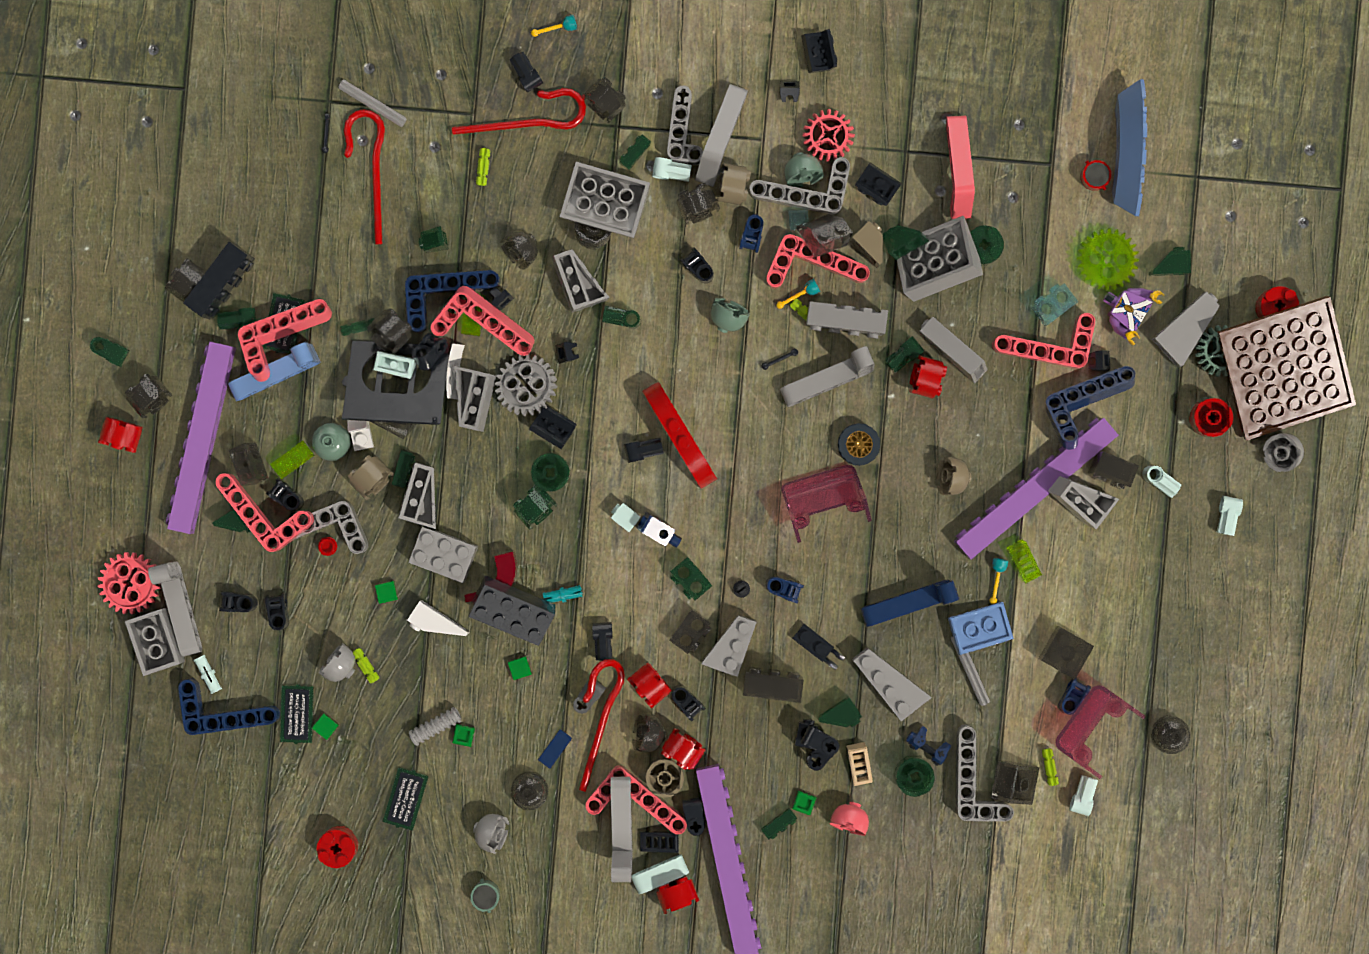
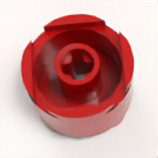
(1277, 295)
(927, 377)
(1211, 428)
(120, 434)
(649, 685)
(683, 749)
(327, 851)
(678, 895)

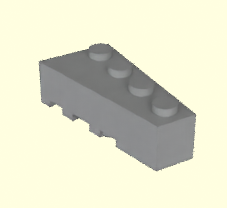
(846, 319)
(895, 688)

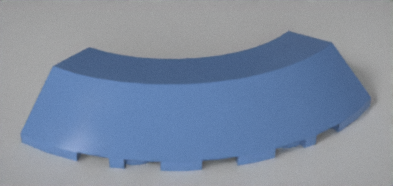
(1130, 147)

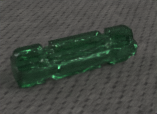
(355, 327)

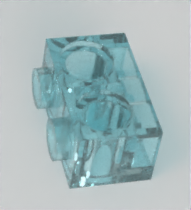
(1057, 308)

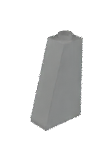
(1185, 330)
(953, 349)

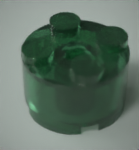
(994, 241)
(539, 472)
(534, 507)
(917, 786)

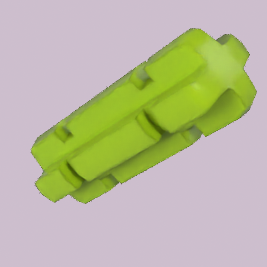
(483, 165)
(802, 310)
(365, 665)
(1050, 767)

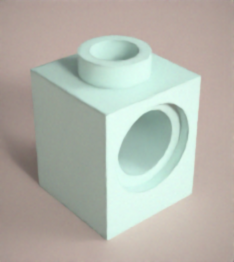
(625, 516)

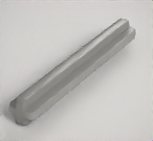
(372, 103)
(973, 677)

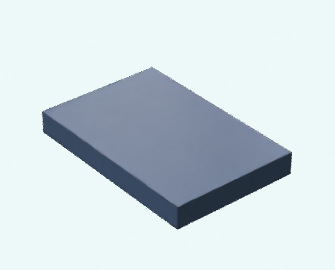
(980, 628)

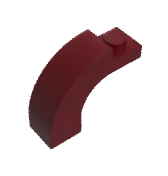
(506, 571)

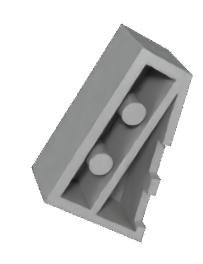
(577, 283)
(474, 397)
(419, 497)
(1083, 501)
(731, 647)

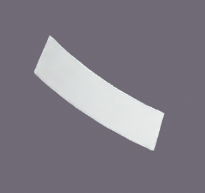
(454, 360)

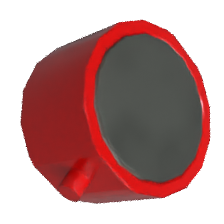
(1095, 175)

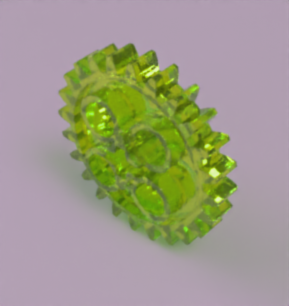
(1119, 247)

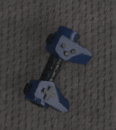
(918, 740)

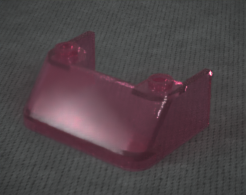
(822, 493)
(1085, 719)

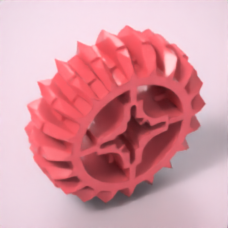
(833, 142)

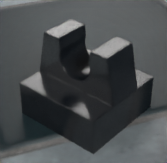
(789, 88)
(501, 298)
(564, 352)
(1102, 360)

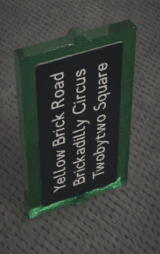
(280, 304)
(297, 714)
(405, 798)

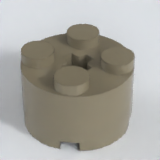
(732, 184)
(370, 477)

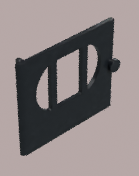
(374, 406)

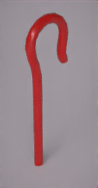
(533, 122)
(375, 162)
(605, 712)

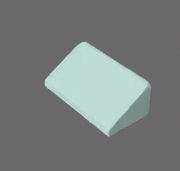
(394, 364)

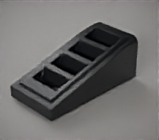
(675, 849)

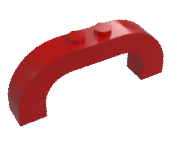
(679, 435)

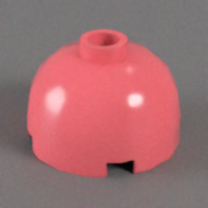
(850, 818)

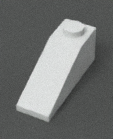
(431, 620)

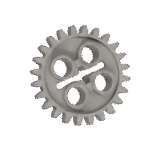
(512, 396)

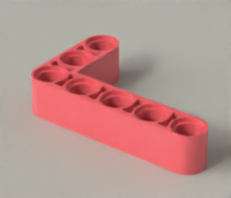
(961, 167)
(832, 266)
(483, 319)
(278, 331)
(1049, 350)
(258, 517)
(638, 796)

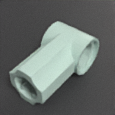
(666, 170)
(1162, 481)
(1229, 511)
(1082, 800)

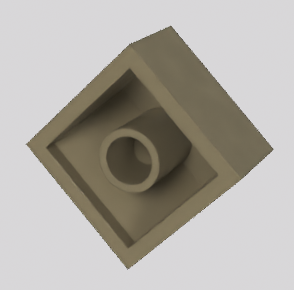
(870, 242)

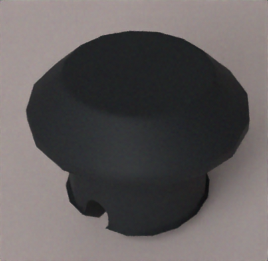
(741, 589)

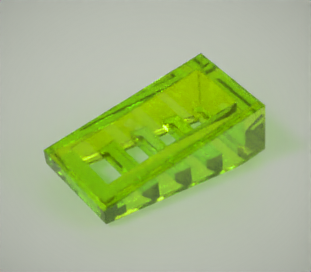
(1012, 549)

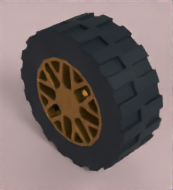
(858, 444)

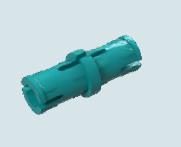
(563, 594)

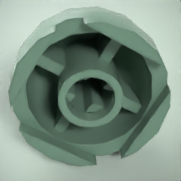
(802, 169)
(728, 315)
(331, 441)

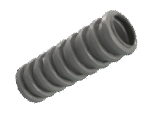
(435, 726)

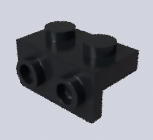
(819, 51)
(877, 184)
(553, 427)

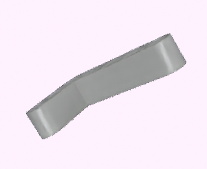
(720, 135)
(805, 194)
(829, 378)
(343, 520)
(178, 605)
(970, 781)
(621, 829)

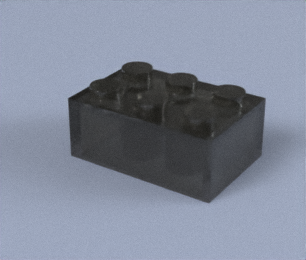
(773, 685)

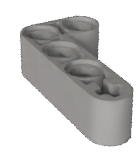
(682, 124)

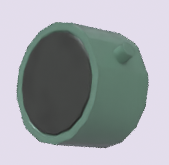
(485, 895)

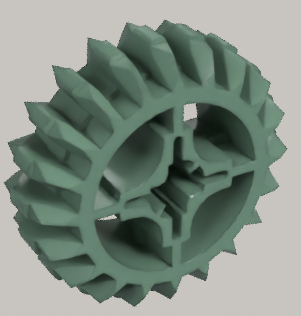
(1206, 358)

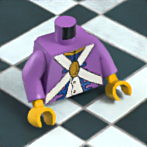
(1129, 310)

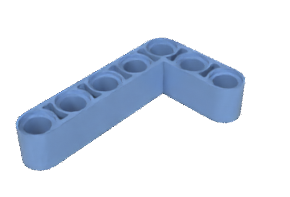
(301, 358)

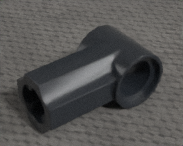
(528, 76)
(639, 450)
(602, 635)

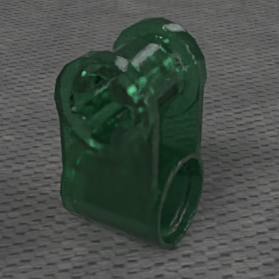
(111, 352)

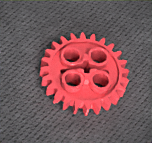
(114, 575)

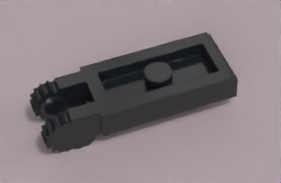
(816, 645)

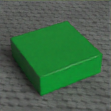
(386, 592)
(520, 668)
(325, 726)
(463, 735)
(804, 802)

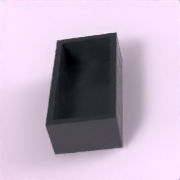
(219, 281)
(511, 610)

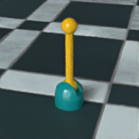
(568, 24)
(810, 288)
(999, 566)

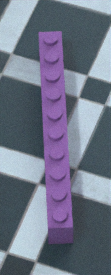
(201, 438)
(1033, 490)
(727, 859)

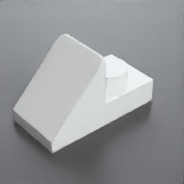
(360, 434)

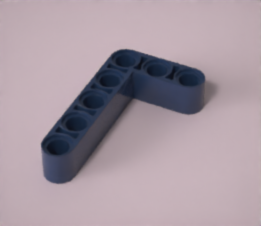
(443, 287)
(1084, 399)
(940, 592)
(222, 717)

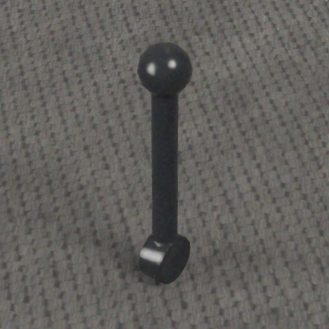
(325, 149)
(794, 352)

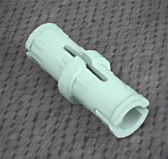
(202, 662)

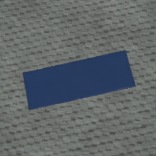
(555, 749)

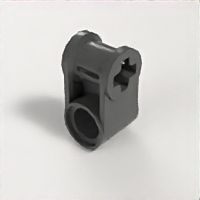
(599, 689)

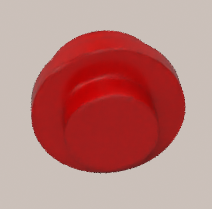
(327, 546)

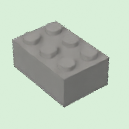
(443, 554)
(154, 641)

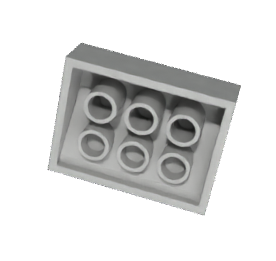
(605, 200)
(941, 262)

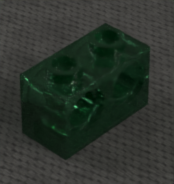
(695, 575)

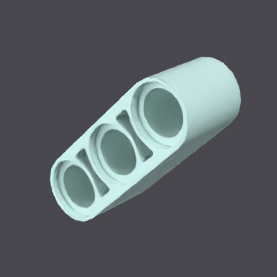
(660, 874)

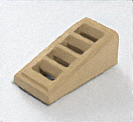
(857, 748)

